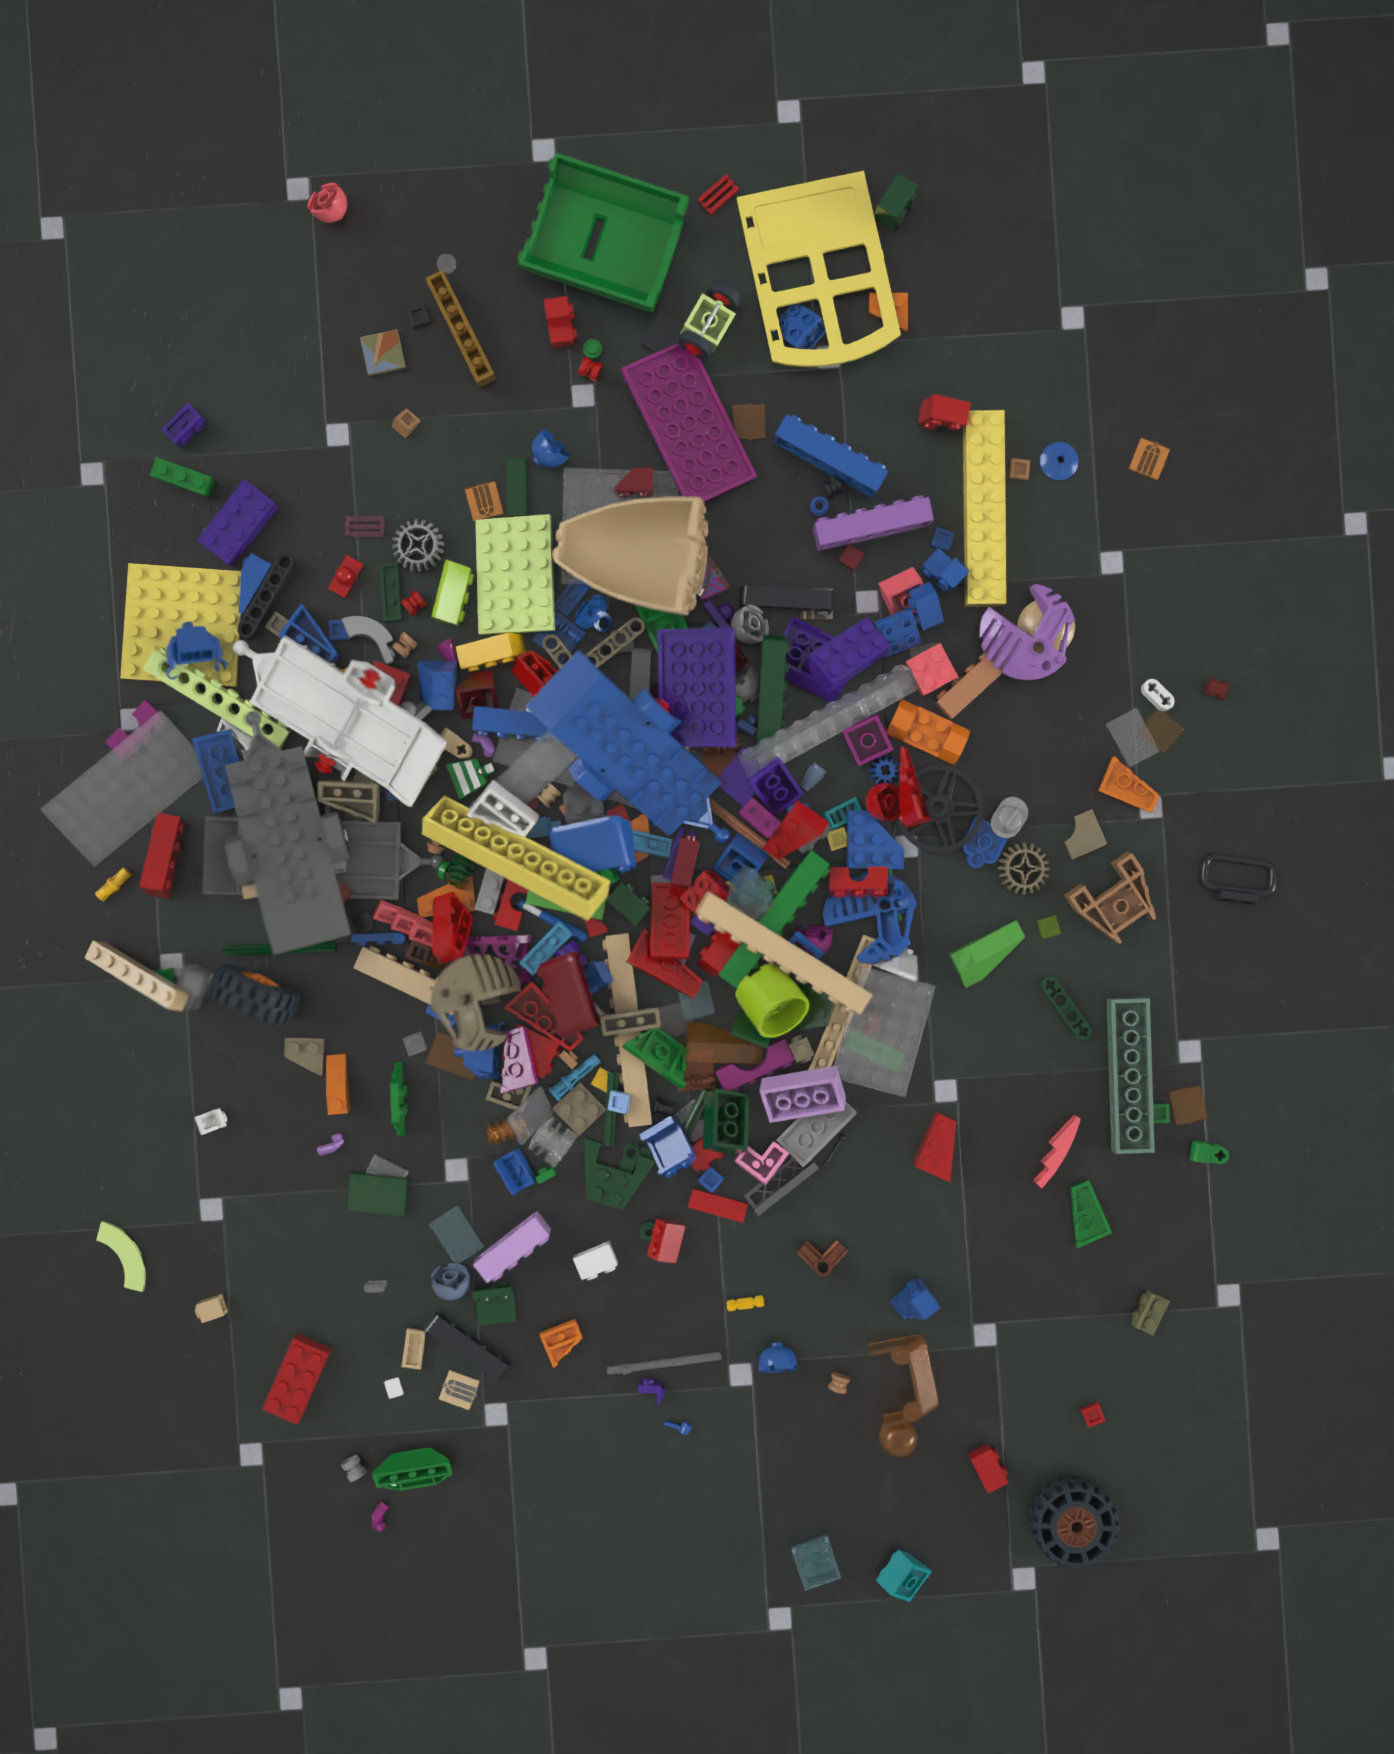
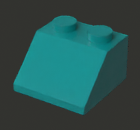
(903, 1576)

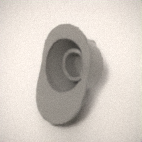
(1009, 817)

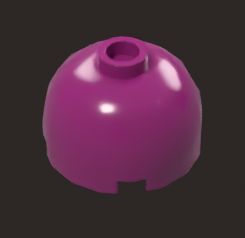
(818, 935)

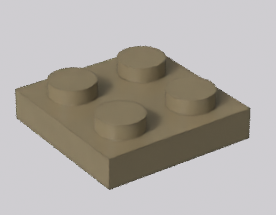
(579, 1108)

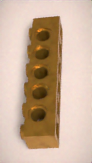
(460, 328)

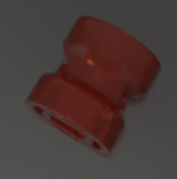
(1216, 688)

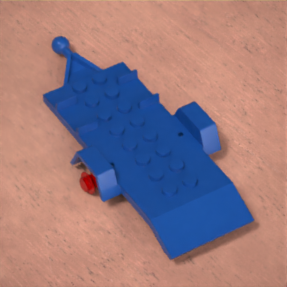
(636, 758)

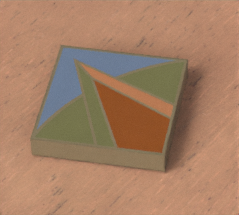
(383, 352)

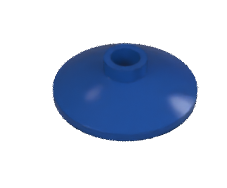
(1054, 469)

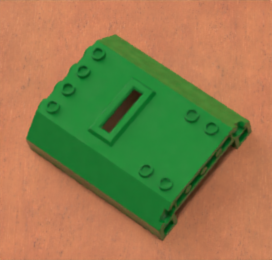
(634, 242)

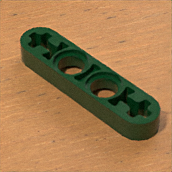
(1065, 1008)

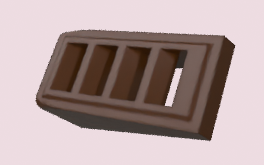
(408, 954)

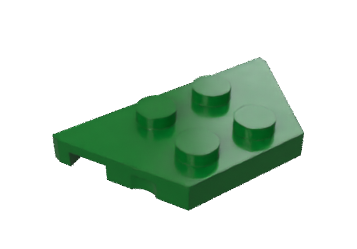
(658, 619)
(661, 1054)
(398, 1091)

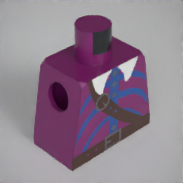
(713, 582)

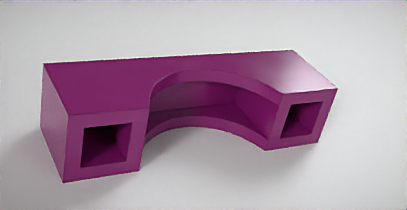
(777, 1056)

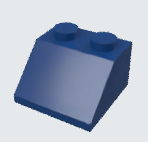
(737, 855)

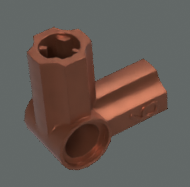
(814, 1257)

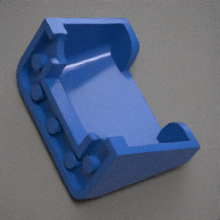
(596, 843)

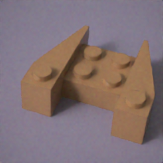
(1118, 904)

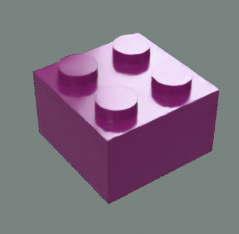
(867, 739)

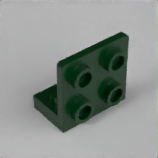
(495, 1304)

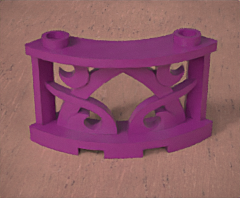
(512, 944)

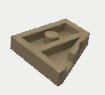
(306, 1053)

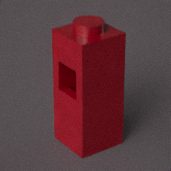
(685, 861)

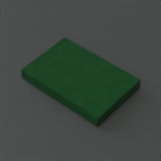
(377, 1194)

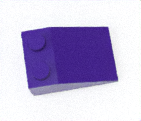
(775, 787)

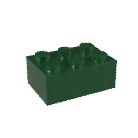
(726, 1121)

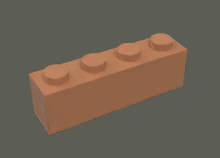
(968, 687)

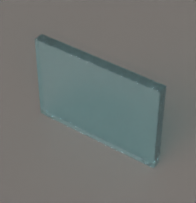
(456, 1235)

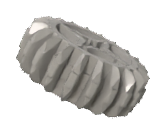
(407, 532)

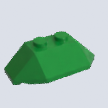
(412, 1470)

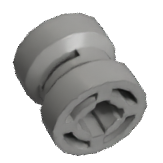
(353, 1468)

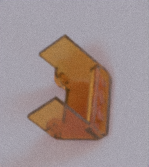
(911, 1351)

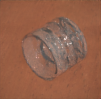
(552, 1141)

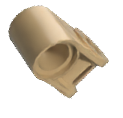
(454, 743)

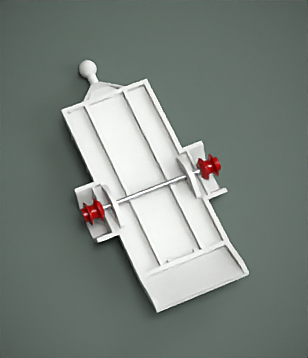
(338, 713)

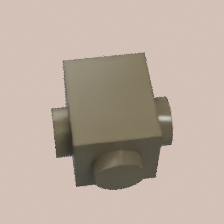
(801, 1049)

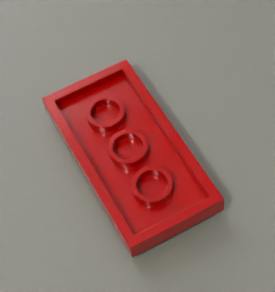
(669, 922)

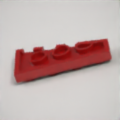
(668, 971)

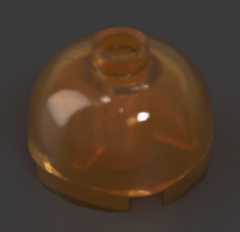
(899, 1439)

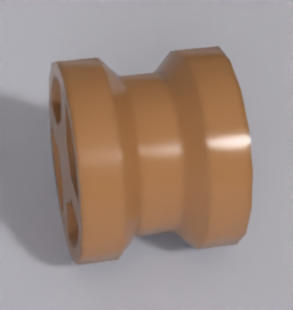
(838, 1383)

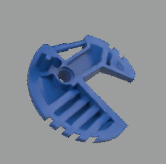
(850, 908)

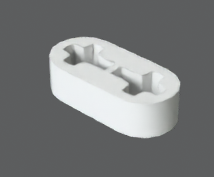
(1157, 695)

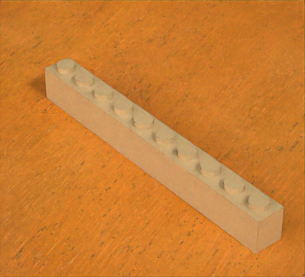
(783, 952)
(625, 999)

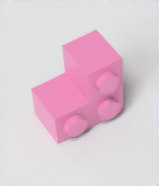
(762, 1166)

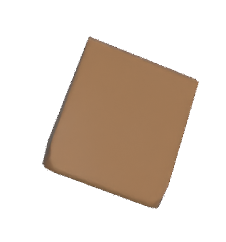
(405, 423)

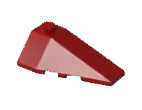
(911, 799)

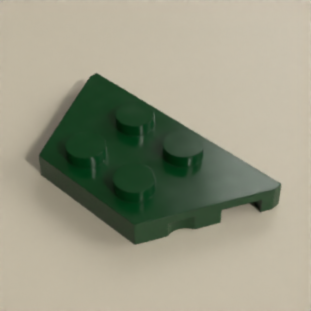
(819, 1009)

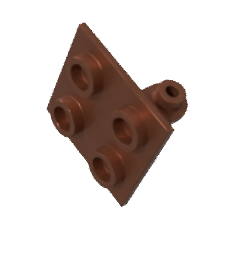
(719, 757)
(698, 1076)

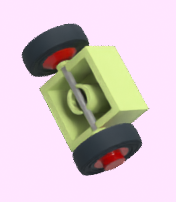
(709, 320)

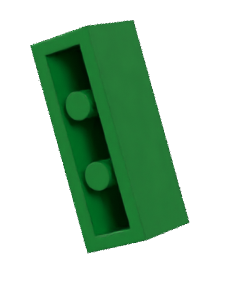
(182, 478)

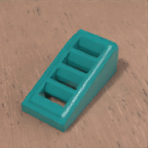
(825, 815)

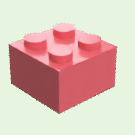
(931, 669)

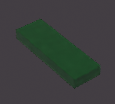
(516, 487)
(391, 592)

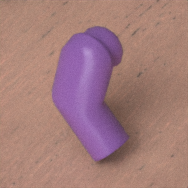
(487, 744)
(331, 1147)

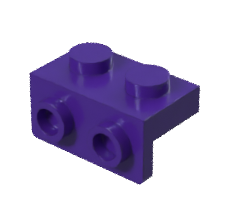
(183, 425)

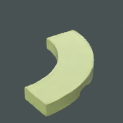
(128, 1253)

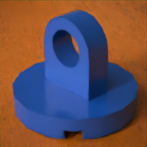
(591, 612)

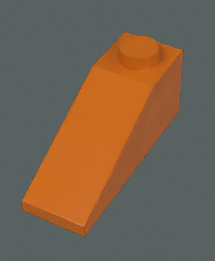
(337, 1084)

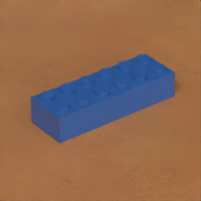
(830, 456)

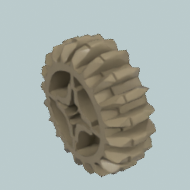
(1023, 877)

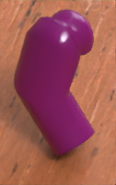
(376, 1517)

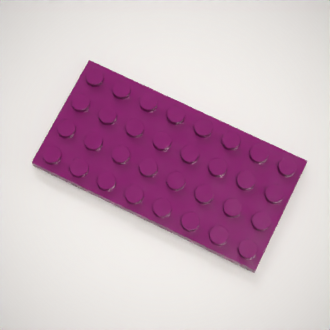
(688, 423)

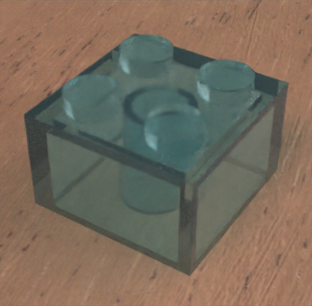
(751, 893)
(816, 1562)

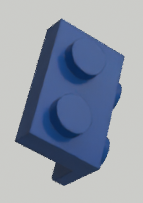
(514, 1171)

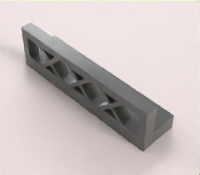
(783, 1189)

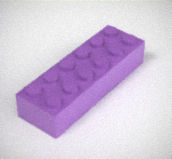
(873, 523)

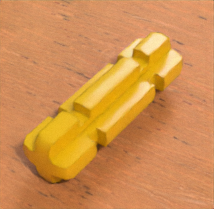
(745, 1303)

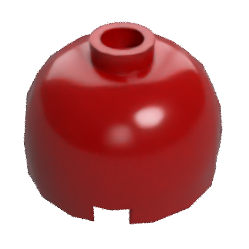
(883, 802)

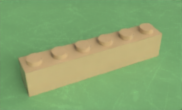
(397, 974)
(137, 975)

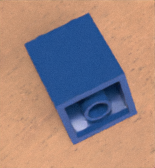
(438, 684)

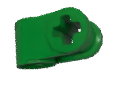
(1205, 1152)

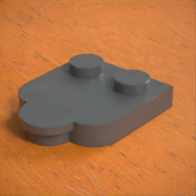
(581, 805)

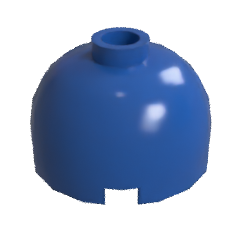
(548, 451)
(777, 1359)

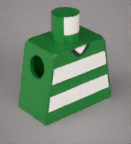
(469, 776)

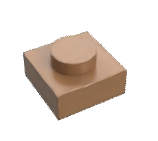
(569, 1058)

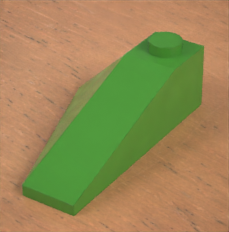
(981, 956)

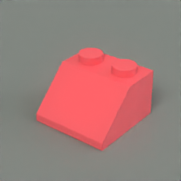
(895, 590)

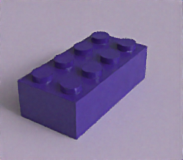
(238, 523)
(847, 655)

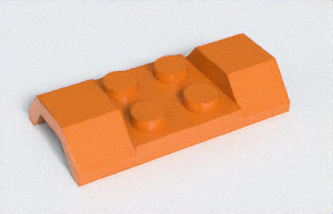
(928, 732)

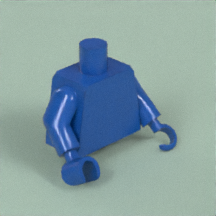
(193, 645)
(482, 1063)

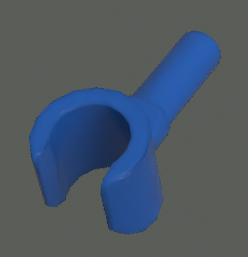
(683, 1429)

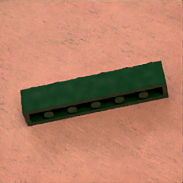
(772, 686)

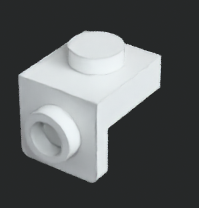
(211, 1121)

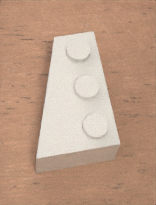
(504, 810)

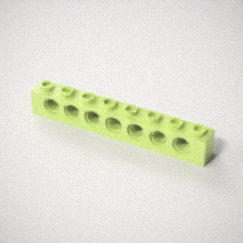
(156, 666)

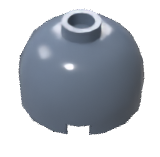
(451, 1281)

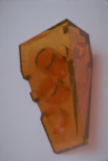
(714, 1045)

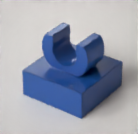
(747, 726)

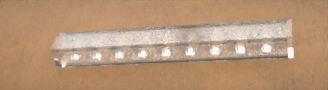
(830, 720)

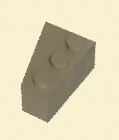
(352, 796)

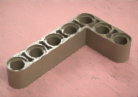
(595, 652)

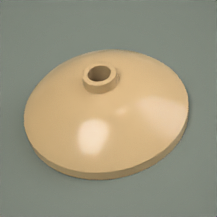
(1029, 620)

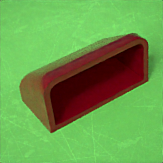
(568, 994)

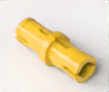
(113, 884)

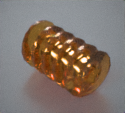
(499, 1132)

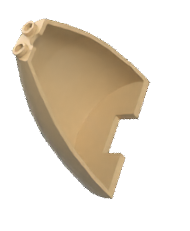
(639, 551)

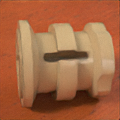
(548, 795)

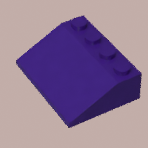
(803, 641)

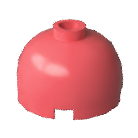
(328, 204)

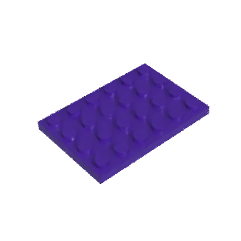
(699, 684)

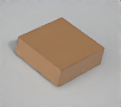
(1019, 469)

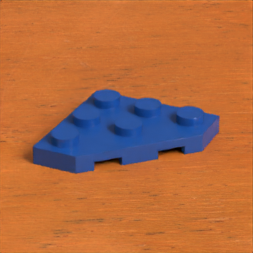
(870, 844)

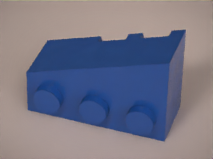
(307, 632)
(915, 1301)

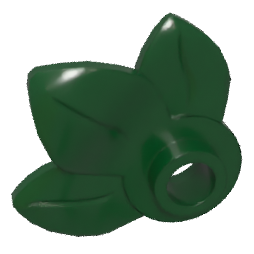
(629, 1161)

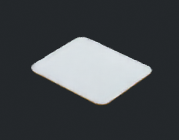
(393, 1388)

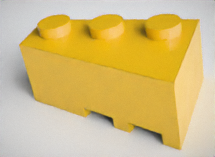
(490, 651)

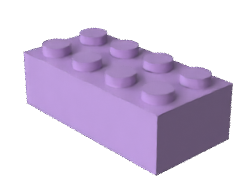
(803, 1094)
(512, 1246)

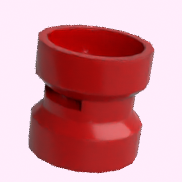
(590, 369)
(414, 602)

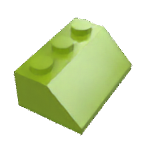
(452, 593)

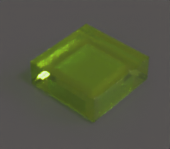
(1048, 927)

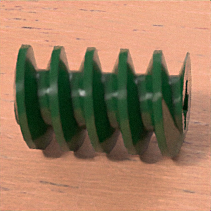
(458, 871)

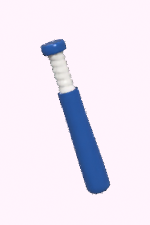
(578, 934)

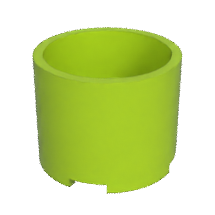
(772, 1001)

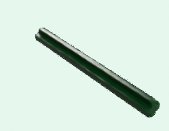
(262, 949)

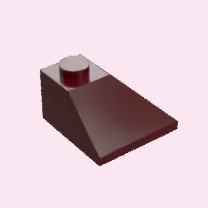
(476, 691)

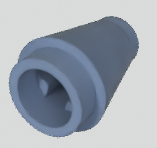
(813, 775)

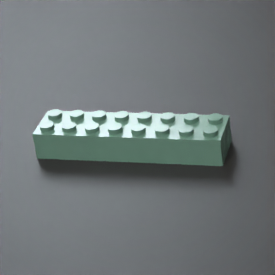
(1130, 1075)

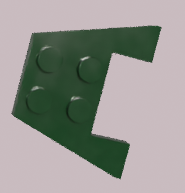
(610, 1184)

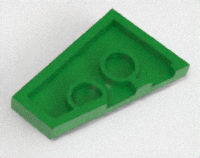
(1087, 1215)

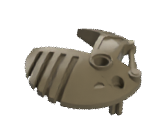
(479, 980)

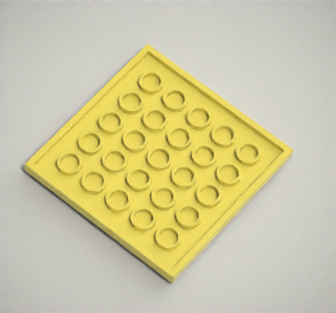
(167, 597)

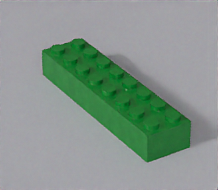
(784, 904)

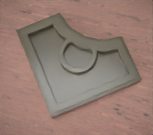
(1086, 835)

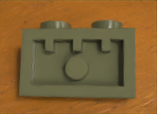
(1149, 1312)

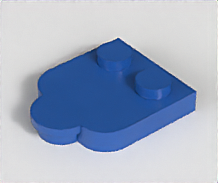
(984, 846)

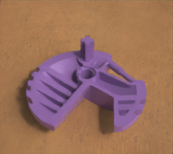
(1013, 647)

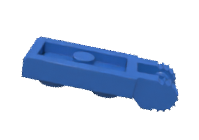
(380, 938)

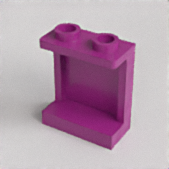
(759, 818)

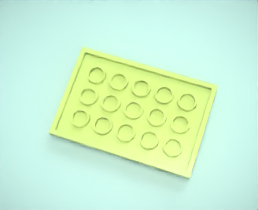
(515, 575)

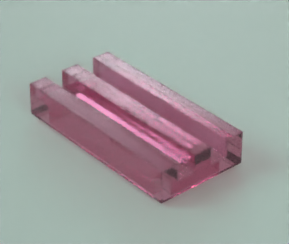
(348, 526)

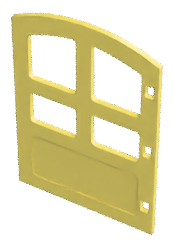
(808, 223)

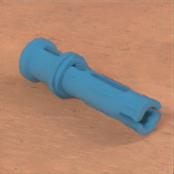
(567, 1082)

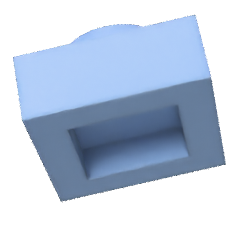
(619, 1101)

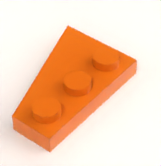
(1127, 787)
(466, 896)

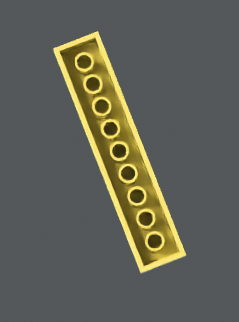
(984, 508)
(516, 858)

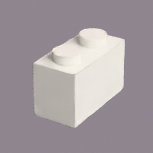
(595, 1260)

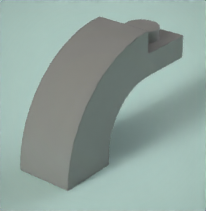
(373, 630)

